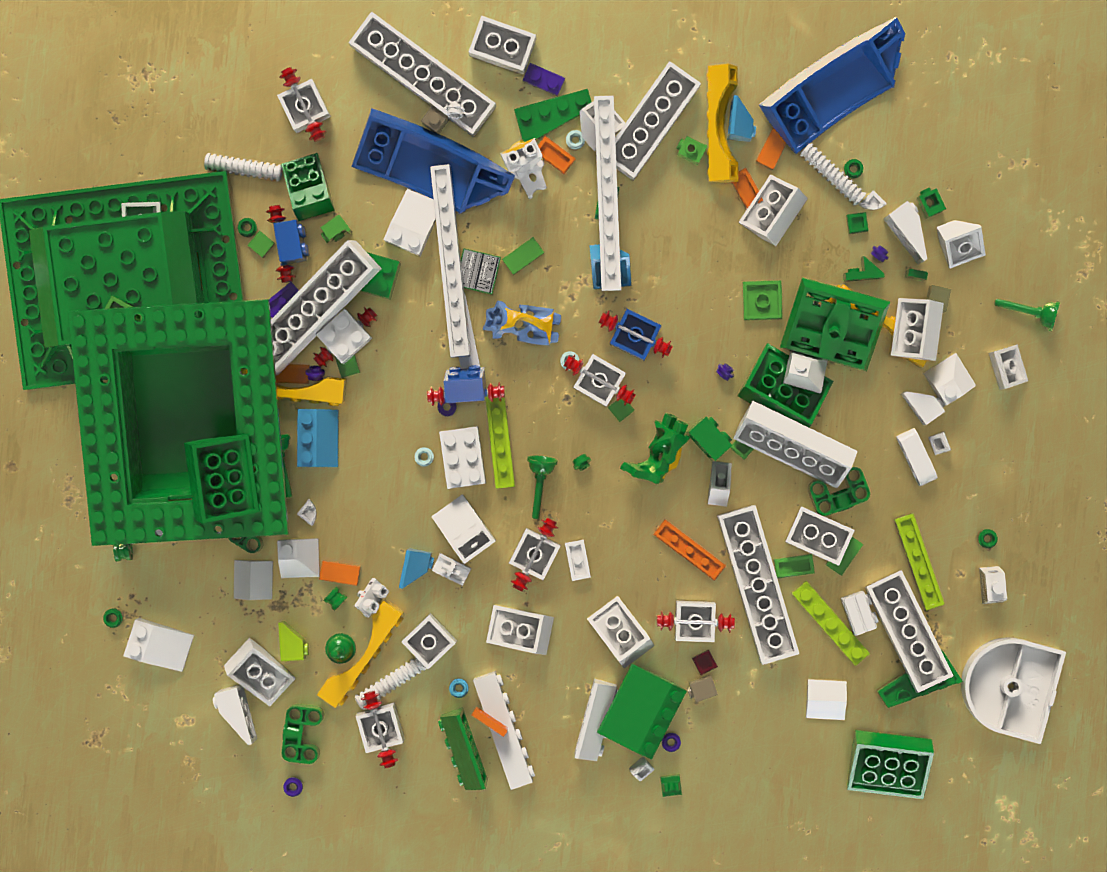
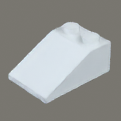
(412, 223)
(908, 229)
(520, 630)
(621, 632)
(158, 645)
(258, 672)
(235, 710)

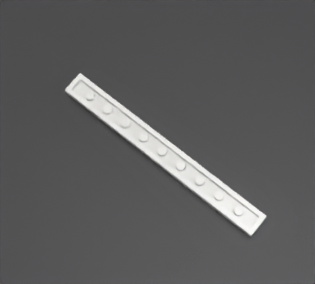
(607, 193)
(450, 261)

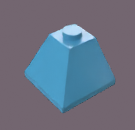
(740, 122)
(596, 267)
(415, 565)

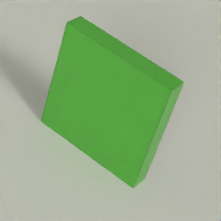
(762, 300)

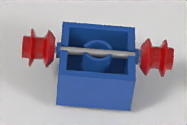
(289, 242)
(635, 334)
(465, 386)

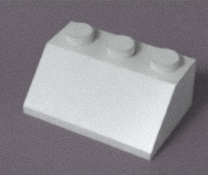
(776, 211)
(917, 329)

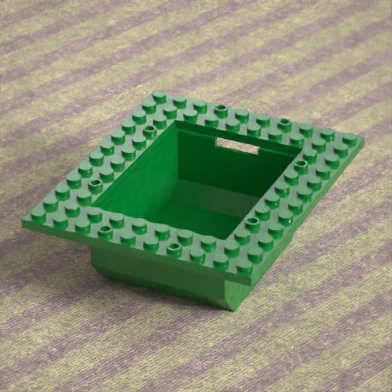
(104, 255)
(166, 386)

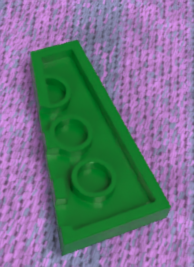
(543, 117)
(902, 690)

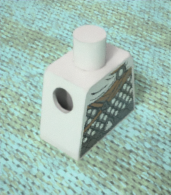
(992, 585)

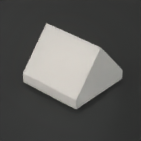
(939, 443)
(641, 769)

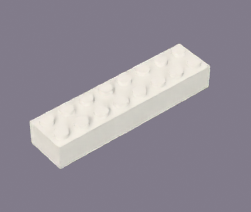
(421, 72)
(320, 301)
(758, 584)

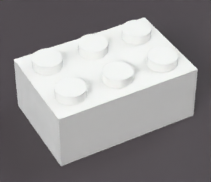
(502, 45)
(462, 457)
(820, 536)

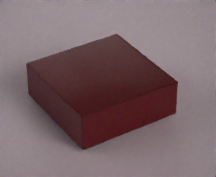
(704, 662)

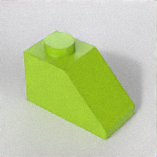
(291, 643)

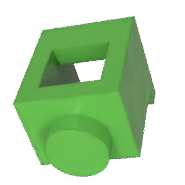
(694, 156)
(335, 229)

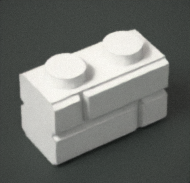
(859, 612)

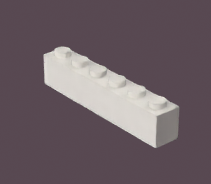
(509, 747)

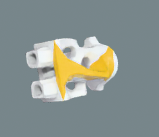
(523, 160)

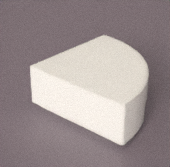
(873, 202)
(308, 512)

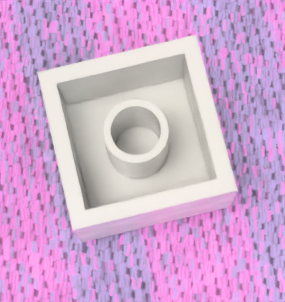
(429, 641)

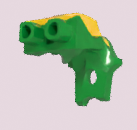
(669, 441)

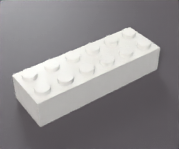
(653, 119)
(795, 444)
(909, 631)

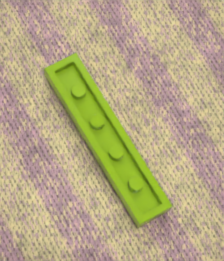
(500, 443)
(919, 561)
(830, 623)

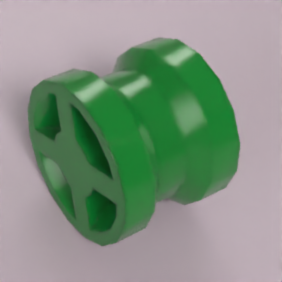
(123, 551)
(335, 598)

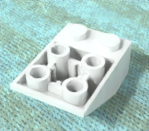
(463, 529)

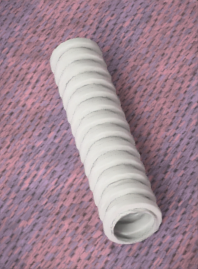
(243, 167)
(833, 174)
(393, 680)

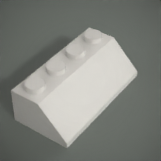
(599, 702)

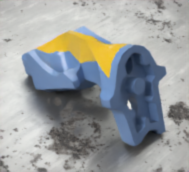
(503, 320)

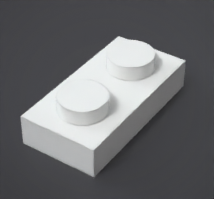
(577, 560)

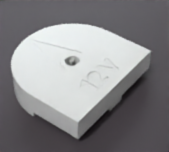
(1027, 705)

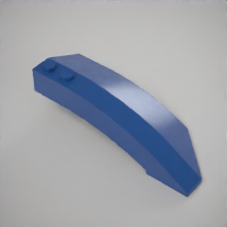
(835, 85)
(407, 151)

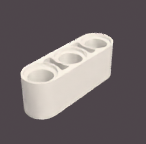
(916, 457)

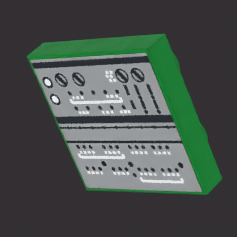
(479, 270)

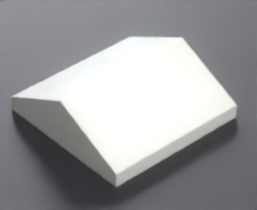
(826, 699)

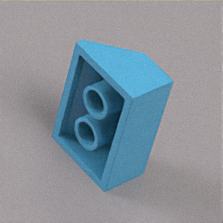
(317, 438)

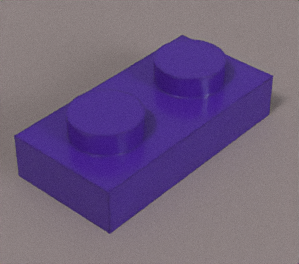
(543, 79)
(281, 298)

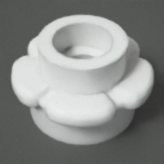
(455, 110)

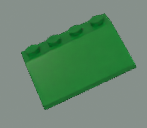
(767, 387)
(221, 478)
(642, 711)
(464, 750)
(890, 764)

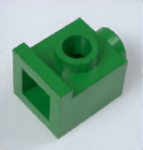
(937, 202)

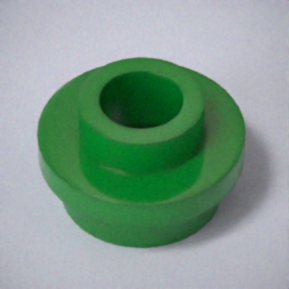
(853, 162)
(245, 221)
(581, 462)
(993, 540)
(112, 624)

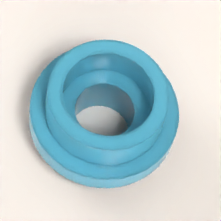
(458, 694)

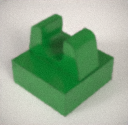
(671, 785)

